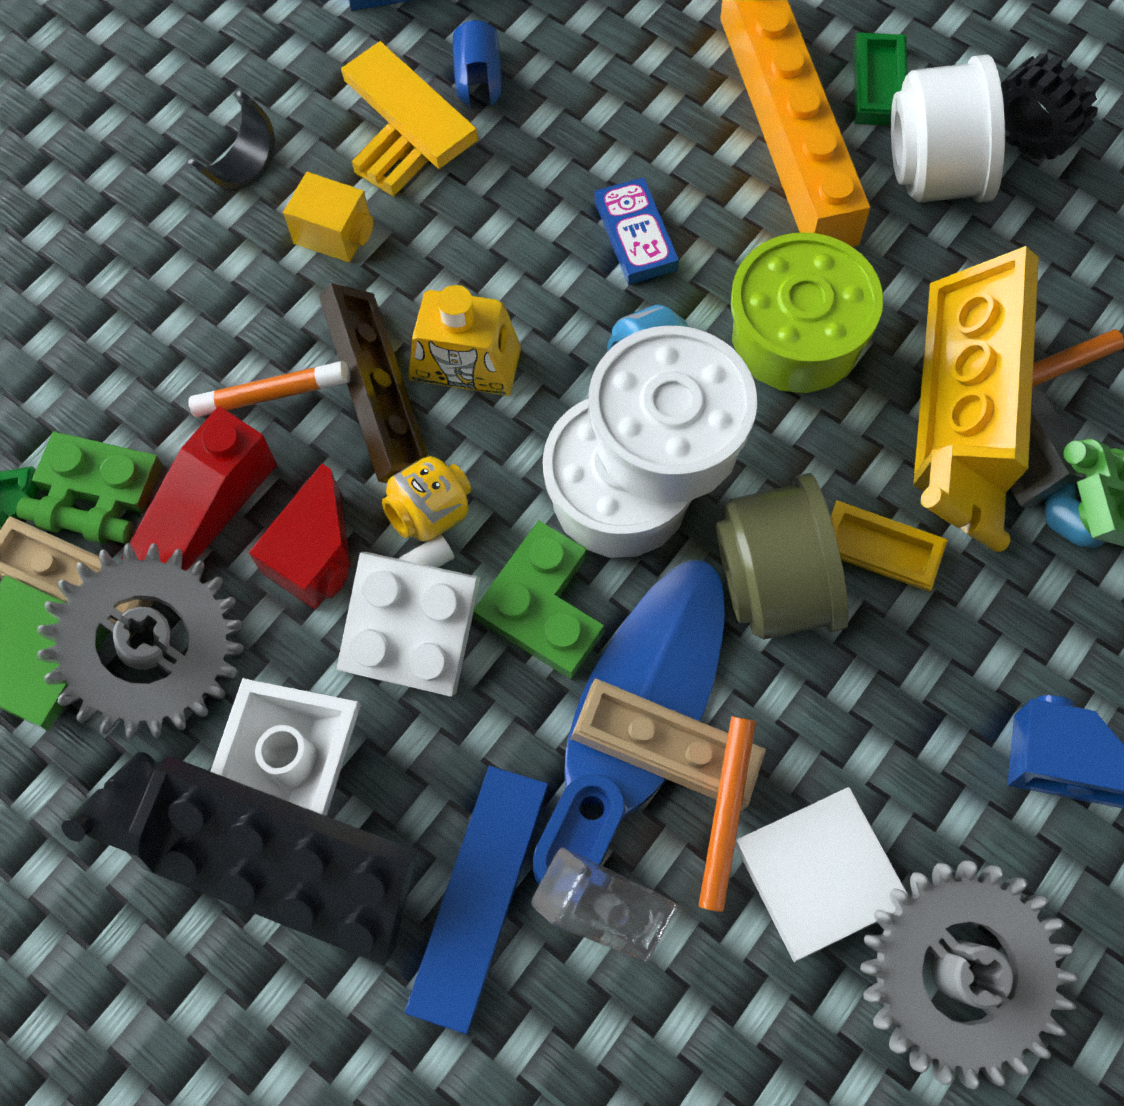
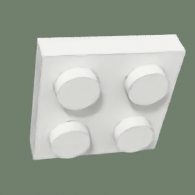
(408, 623)

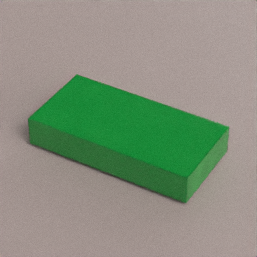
(878, 75)

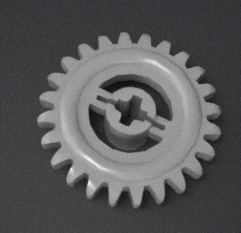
(95, 604)
(1013, 991)

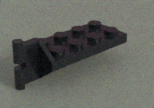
(253, 852)

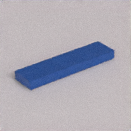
(477, 901)

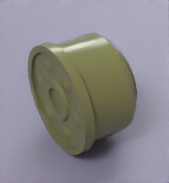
(783, 561)

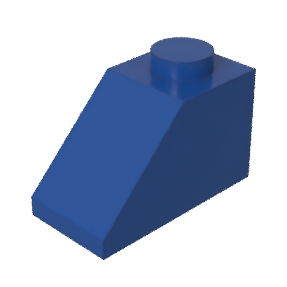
(1066, 752)

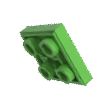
(21, 672)

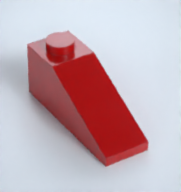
(204, 488)

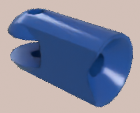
(476, 59)

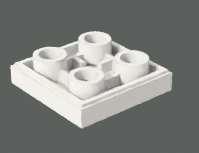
(820, 873)

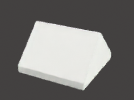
(286, 742)

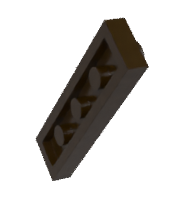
(375, 380)

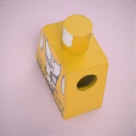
(464, 342)

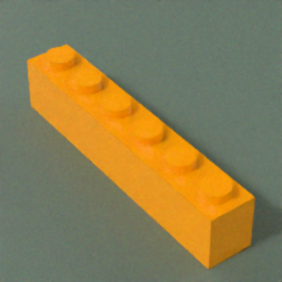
(796, 119)

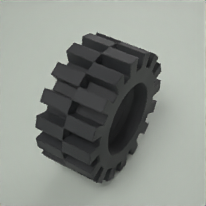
(1060, 93)

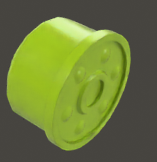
(804, 310)

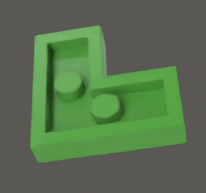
(527, 606)

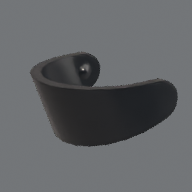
(250, 152)

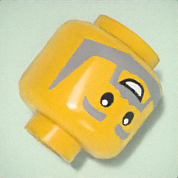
(426, 499)

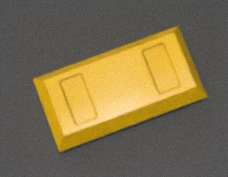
(887, 546)

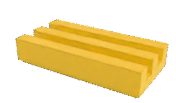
(382, 154)

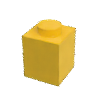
(328, 217)

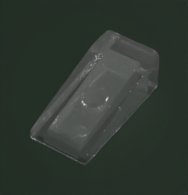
(602, 905)

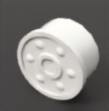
(950, 132)
(671, 412)
(591, 503)

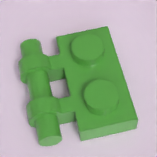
(95, 473)
(1102, 489)

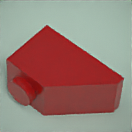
(307, 542)

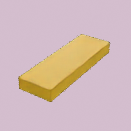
(409, 104)

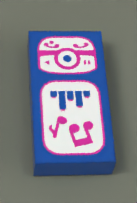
(636, 231)

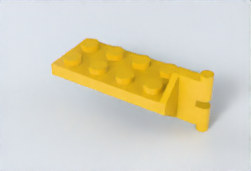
(977, 393)

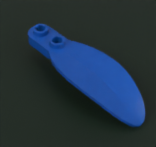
(661, 654)

